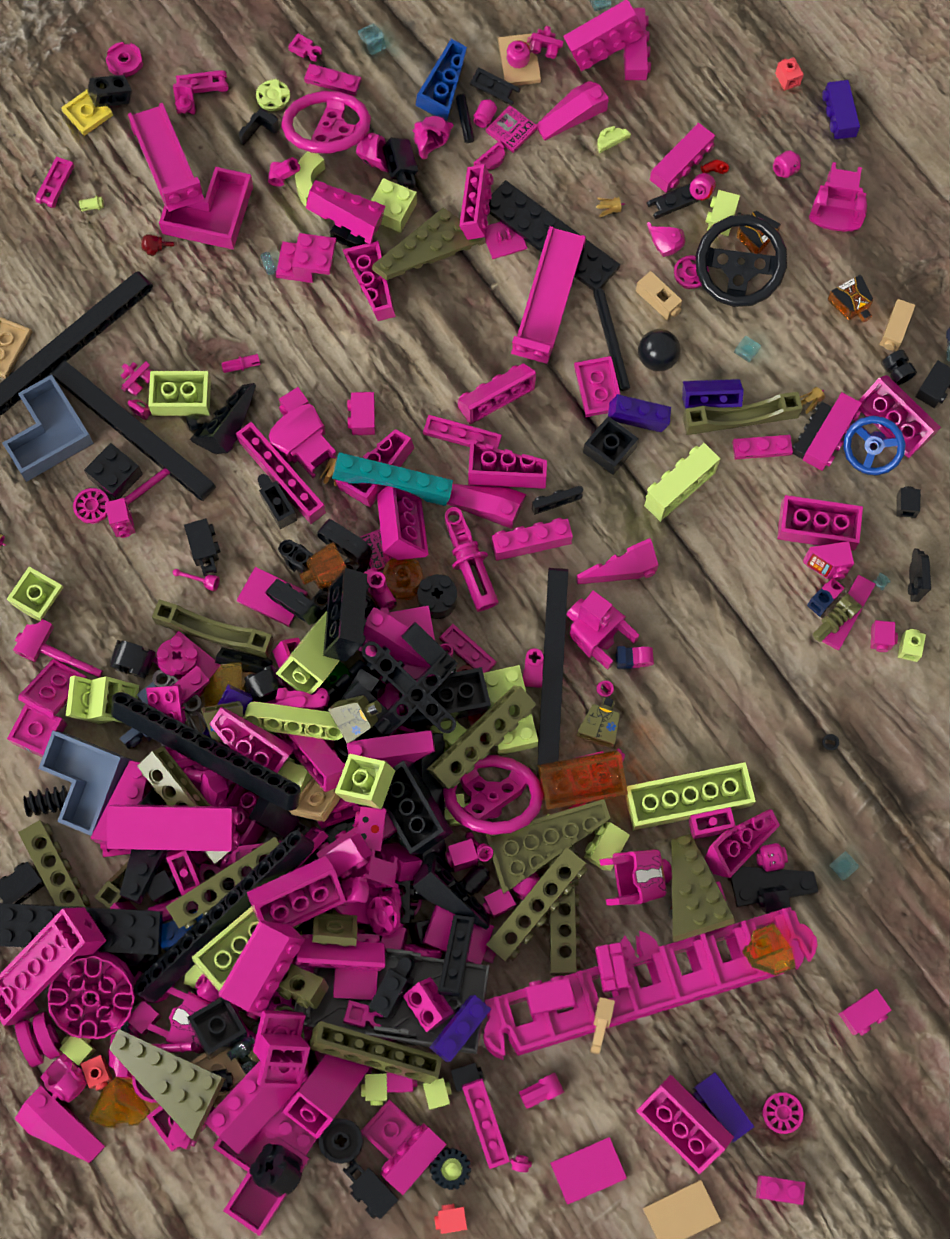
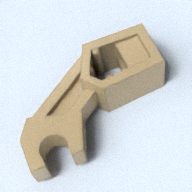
(602, 1021)

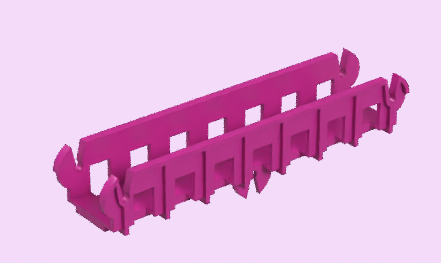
(668, 989)

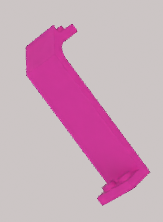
(165, 158)
(548, 295)

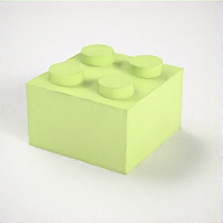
(398, 204)
(365, 781)

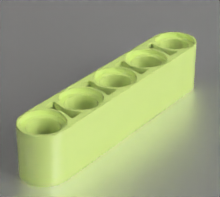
(293, 720)

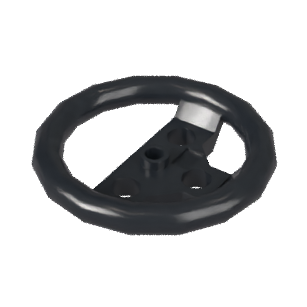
(736, 295)

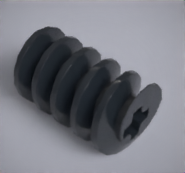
(45, 802)

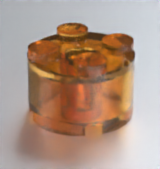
(406, 587)

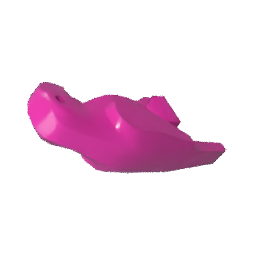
(302, 699)

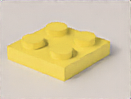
(84, 113)

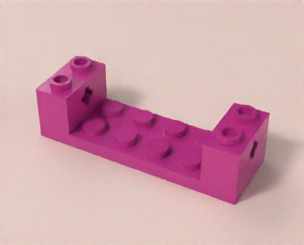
(44, 960)

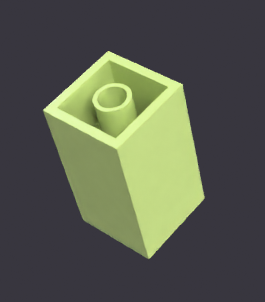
(306, 665)

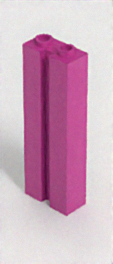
(172, 827)

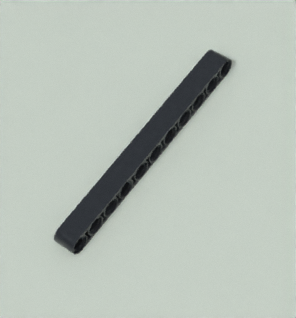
(74, 338)
(133, 430)
(553, 666)
(206, 751)
(178, 958)

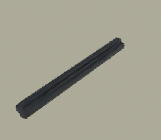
(611, 339)

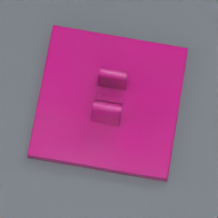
(503, 240)

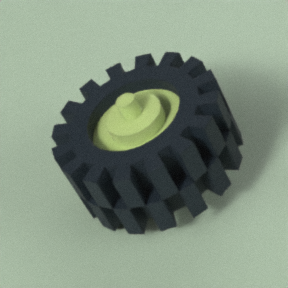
(450, 1168)

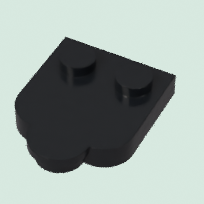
(919, 575)

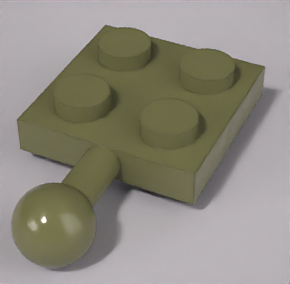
(335, 928)

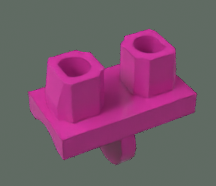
(544, 39)
(184, 97)
(131, 384)

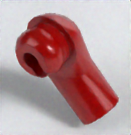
(716, 166)

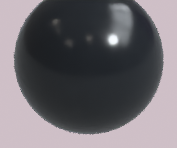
(659, 350)

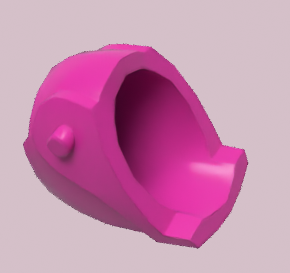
(371, 151)
(667, 239)
(64, 1079)

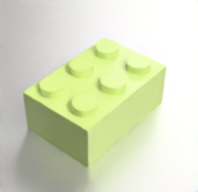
(179, 393)

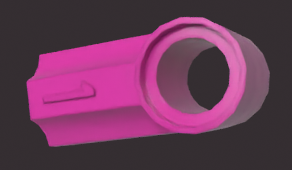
(281, 170)
(545, 1089)

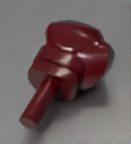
(153, 243)

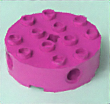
(86, 1014)

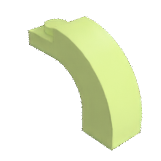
(310, 167)

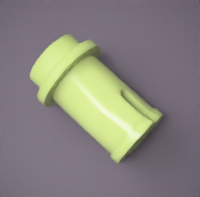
(92, 203)

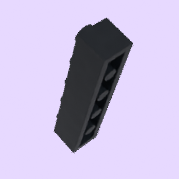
(811, 429)

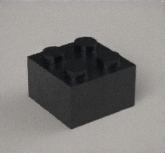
(610, 445)
(113, 472)
(217, 1027)

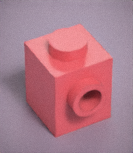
(789, 73)
(96, 1072)
(450, 1219)

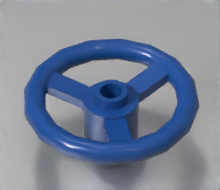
(873, 449)

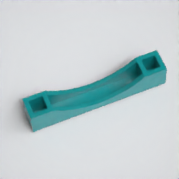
(362, 470)

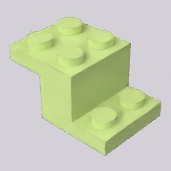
(92, 699)

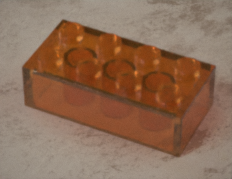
(582, 779)

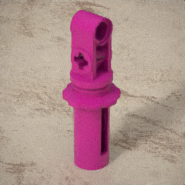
(468, 554)

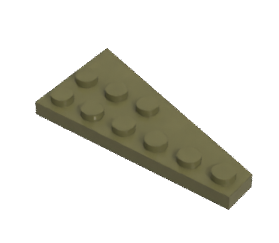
(429, 243)
(543, 840)
(695, 894)
(176, 1084)

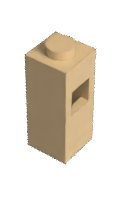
(659, 296)
(897, 325)

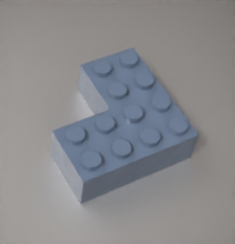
(53, 437)
(93, 778)

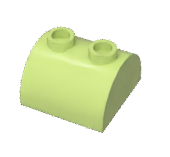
(34, 594)

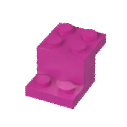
(306, 257)
(281, 1049)

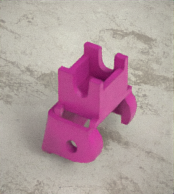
(836, 202)
(302, 435)
(367, 884)

